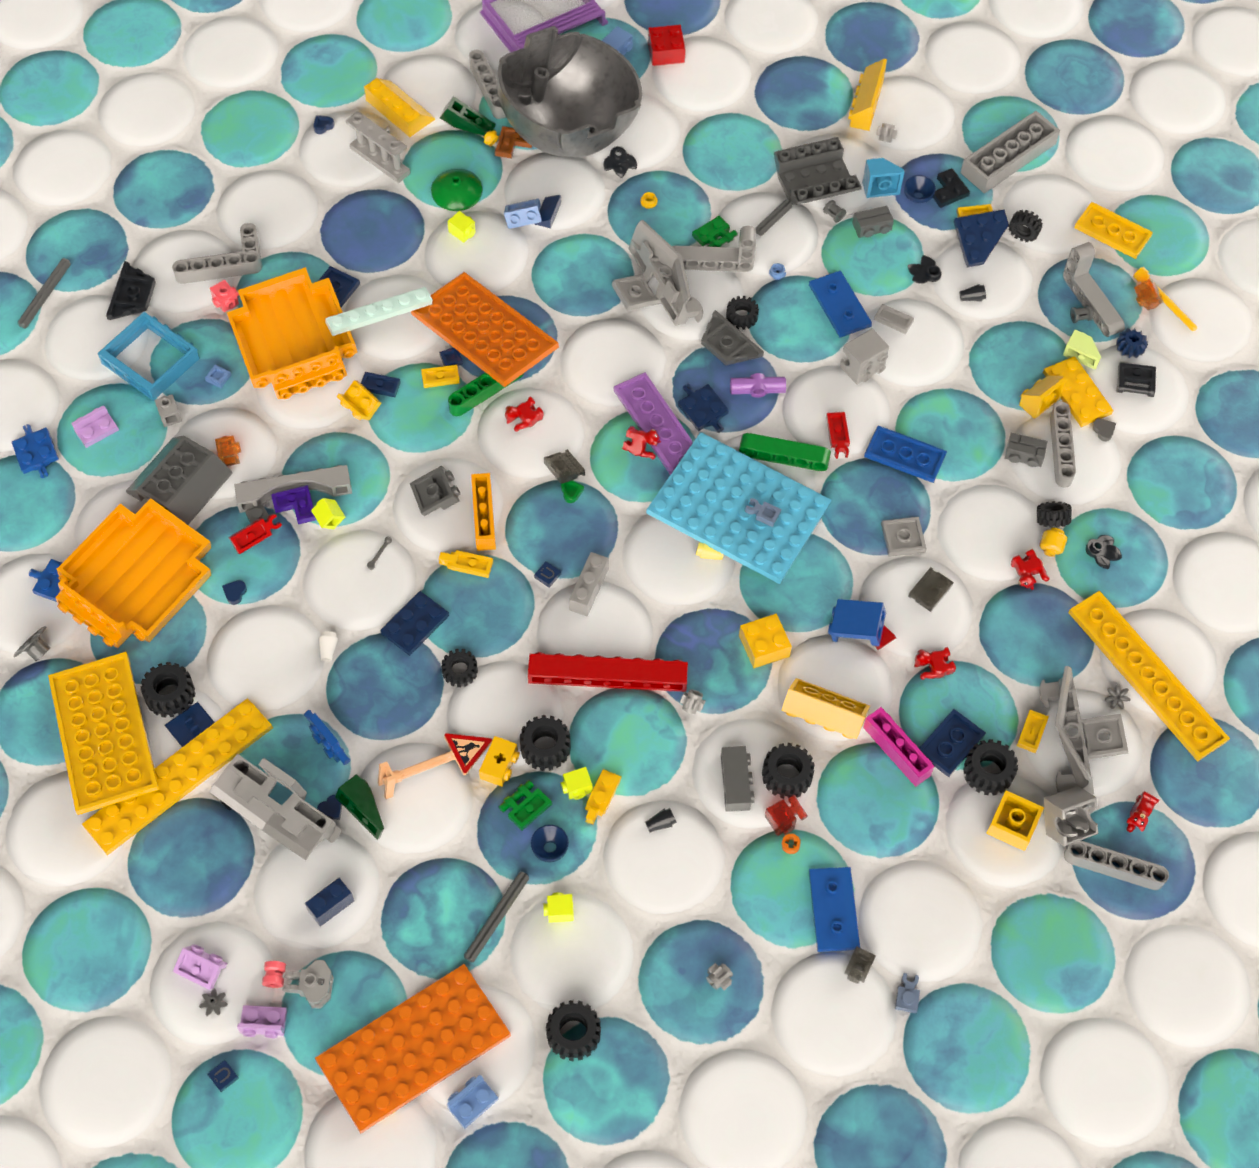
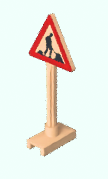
(463, 748)

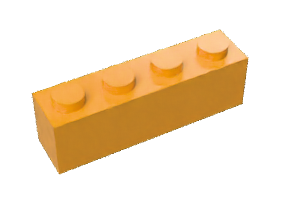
(483, 512)

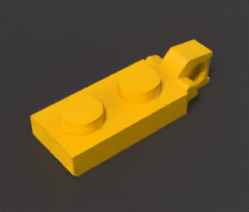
(467, 563)
(602, 795)

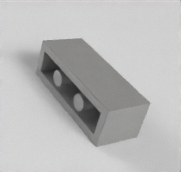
(588, 584)

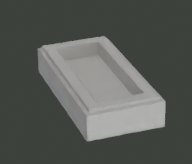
(894, 319)

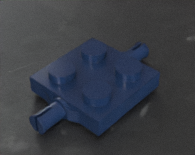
(703, 408)

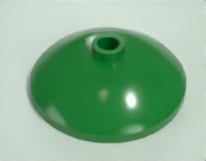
(456, 190)

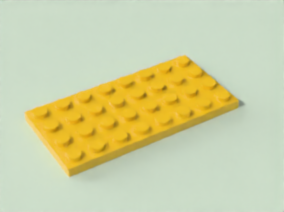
(102, 733)

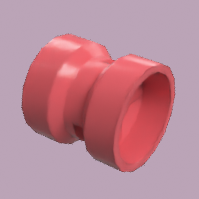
(274, 974)

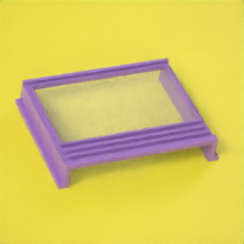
(517, 18)

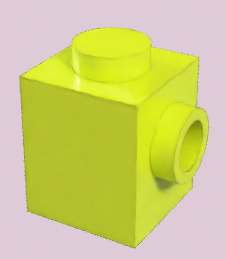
(461, 226)
(328, 513)
(576, 783)
(559, 907)

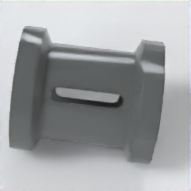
(834, 211)
(1081, 314)

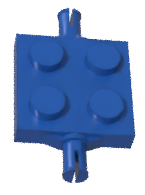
(35, 450)
(47, 581)
(322, 735)

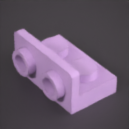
(94, 426)
(199, 966)
(263, 1021)

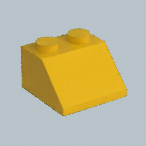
(1042, 395)

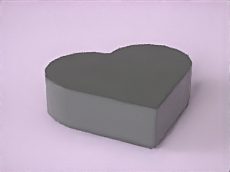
(1104, 429)

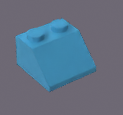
(882, 178)

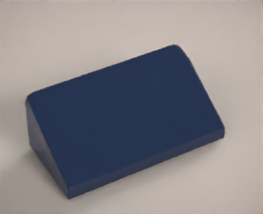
(549, 210)

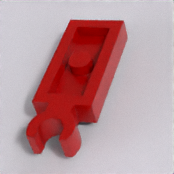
(838, 433)
(253, 533)

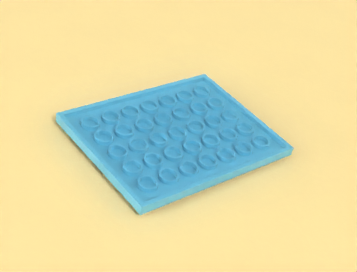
(709, 501)

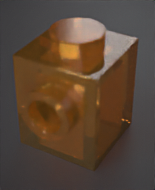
(1148, 295)
(228, 450)

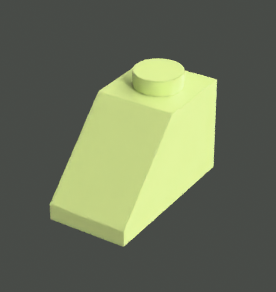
(1083, 349)

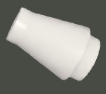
(327, 644)

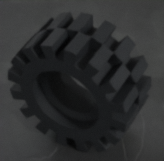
(1020, 231)
(742, 304)
(1054, 514)
(459, 678)

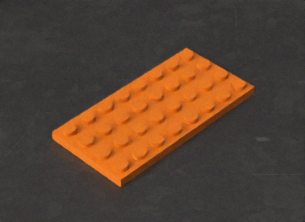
(485, 329)
(412, 1048)

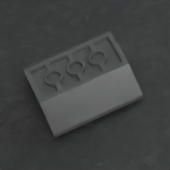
(814, 171)
(181, 478)

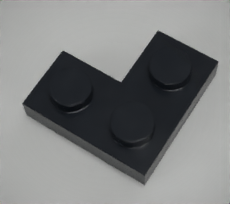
(952, 190)

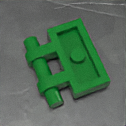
(712, 230)
(529, 808)

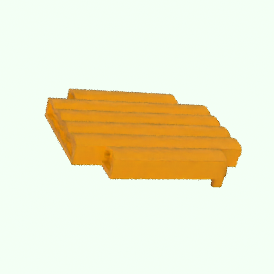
(287, 336)
(133, 573)

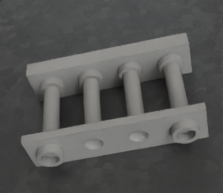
(383, 157)

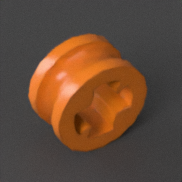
(795, 849)

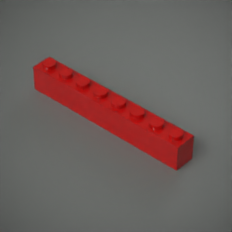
(607, 672)

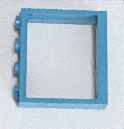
(131, 333)

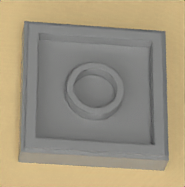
(903, 536)

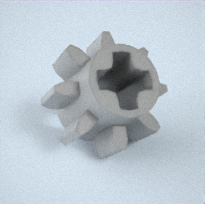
(886, 132)
(692, 701)
(719, 976)

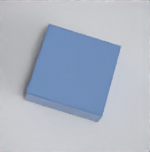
(218, 376)

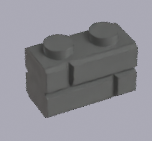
(873, 222)
(1025, 450)

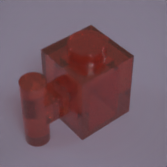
(783, 817)

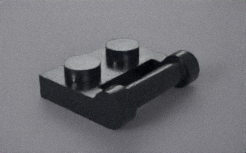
(1136, 374)

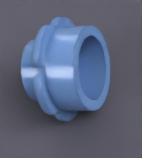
(777, 271)

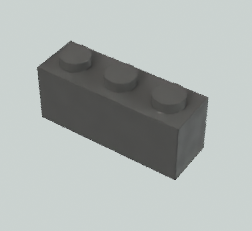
(736, 778)

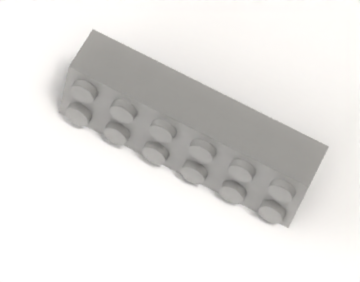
(1010, 151)

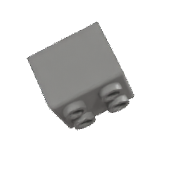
(865, 356)
(1069, 817)

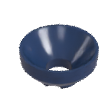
(921, 185)
(549, 834)

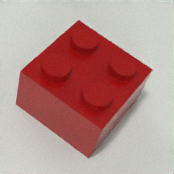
(666, 45)

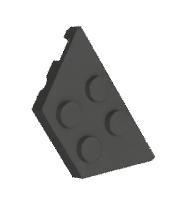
(728, 342)

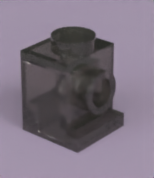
(862, 959)

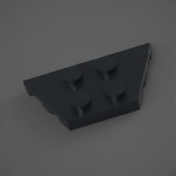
(131, 293)

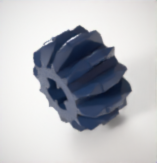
(1131, 343)

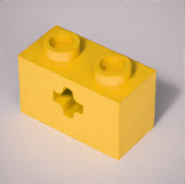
(499, 750)

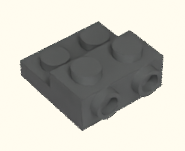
(435, 490)

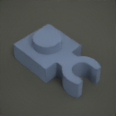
(764, 513)
(907, 996)

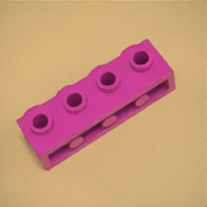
(898, 746)

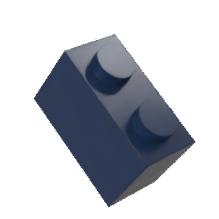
(329, 902)

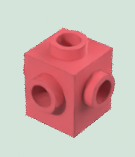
(224, 296)

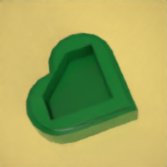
(572, 491)

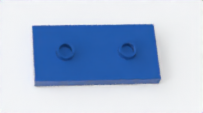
(840, 304)
(905, 454)
(834, 909)

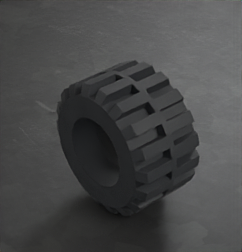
(164, 676)
(995, 753)
(792, 756)
(545, 757)
(568, 1013)

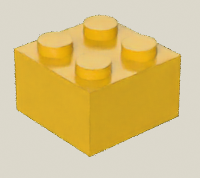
(765, 640)
(1015, 820)

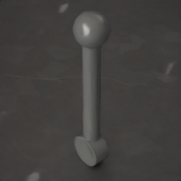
(371, 565)

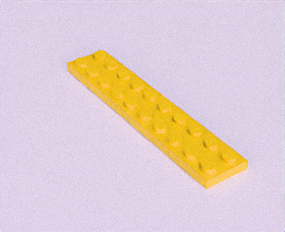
(1149, 676)
(180, 775)

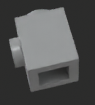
(168, 410)

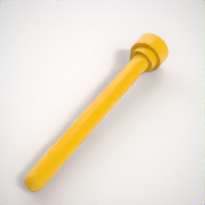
(1142, 275)

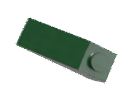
(465, 118)
(359, 801)

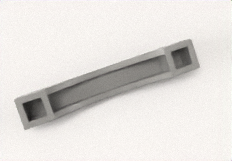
(332, 481)

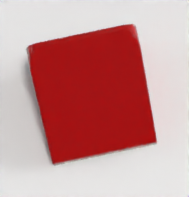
(886, 638)

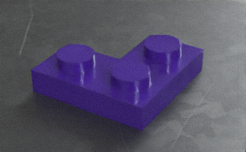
(296, 499)

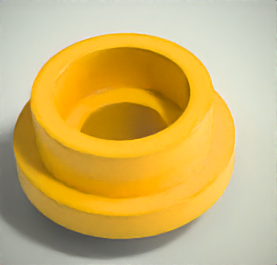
(491, 138)
(648, 200)

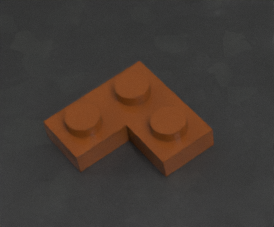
(507, 141)

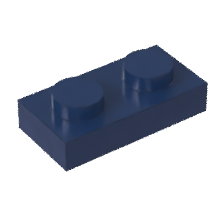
(381, 384)

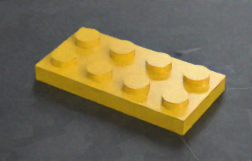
(1113, 230)
(1080, 392)

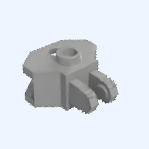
(311, 983)

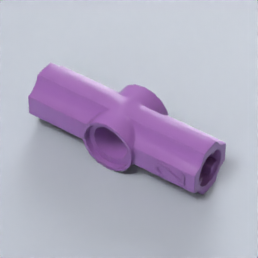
(758, 385)

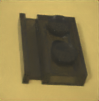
(564, 466)
(931, 589)

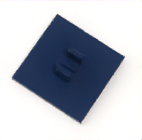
(189, 724)

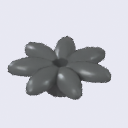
(1119, 700)
(215, 1005)

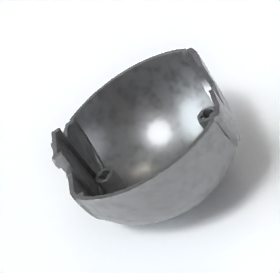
(568, 92)

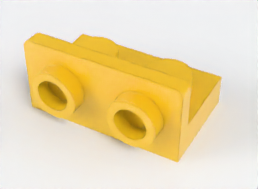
(359, 401)

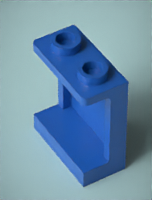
(858, 620)

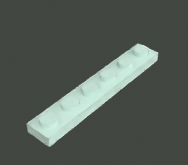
(378, 311)

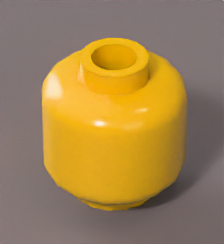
(1053, 542)

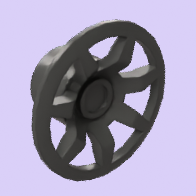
(34, 646)

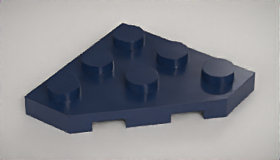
(980, 235)

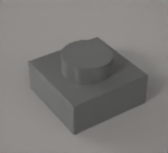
(257, 513)

